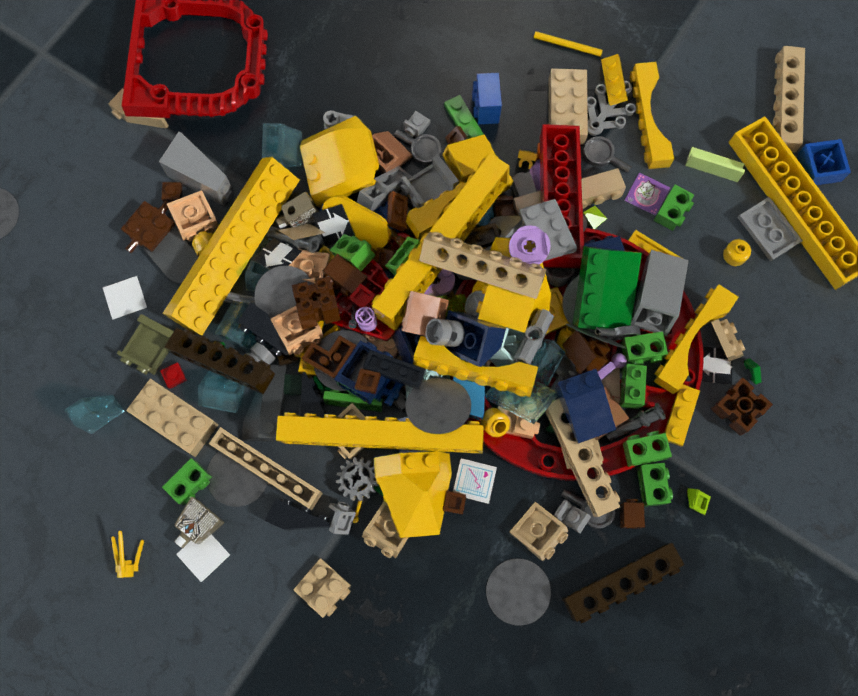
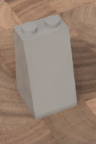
(188, 165)
(660, 292)

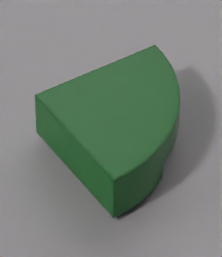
(754, 370)

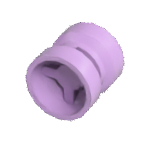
(367, 323)

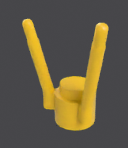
(125, 567)

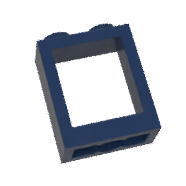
(342, 377)

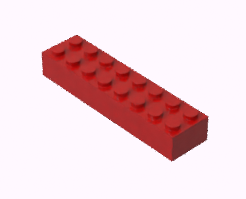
(563, 181)

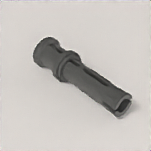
(305, 243)
(643, 418)

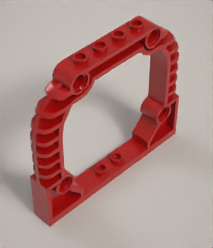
(156, 101)

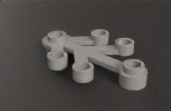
(607, 111)

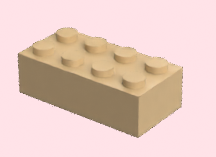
(568, 99)
(172, 417)

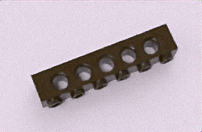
(220, 360)
(671, 565)

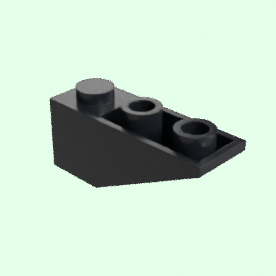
(260, 325)
(310, 400)
(292, 518)

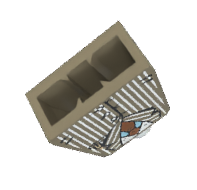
(298, 211)
(196, 523)

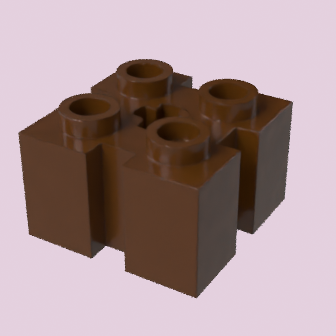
(316, 302)
(741, 418)

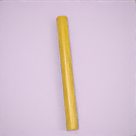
(569, 44)

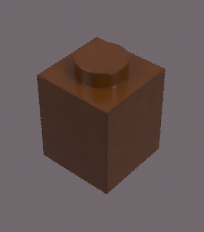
(632, 514)

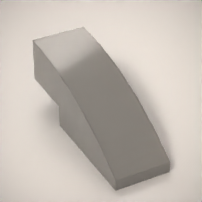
(377, 195)

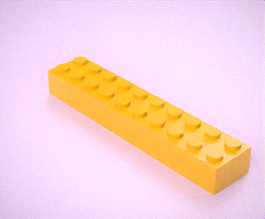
(799, 200)
(456, 222)
(231, 246)
(375, 434)

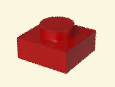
(362, 296)
(173, 375)

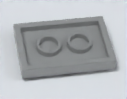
(550, 220)
(769, 229)

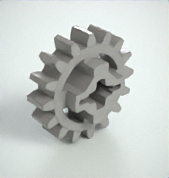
(359, 470)

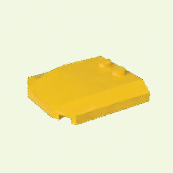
(339, 160)

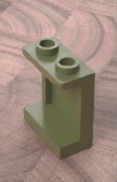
(146, 346)

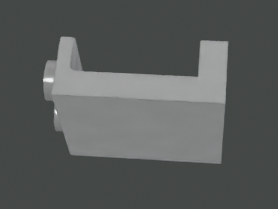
(429, 182)

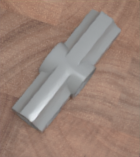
(537, 328)

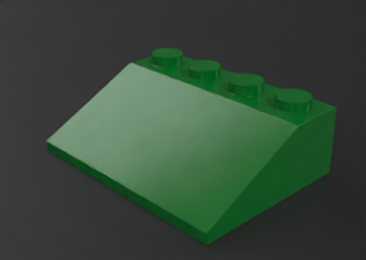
(606, 288)

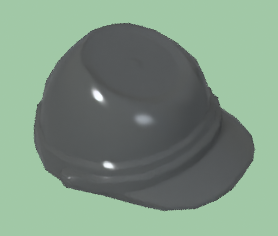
(559, 276)

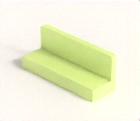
(715, 164)

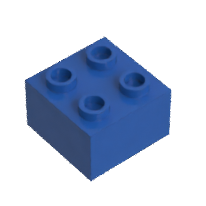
(487, 98)
(825, 161)

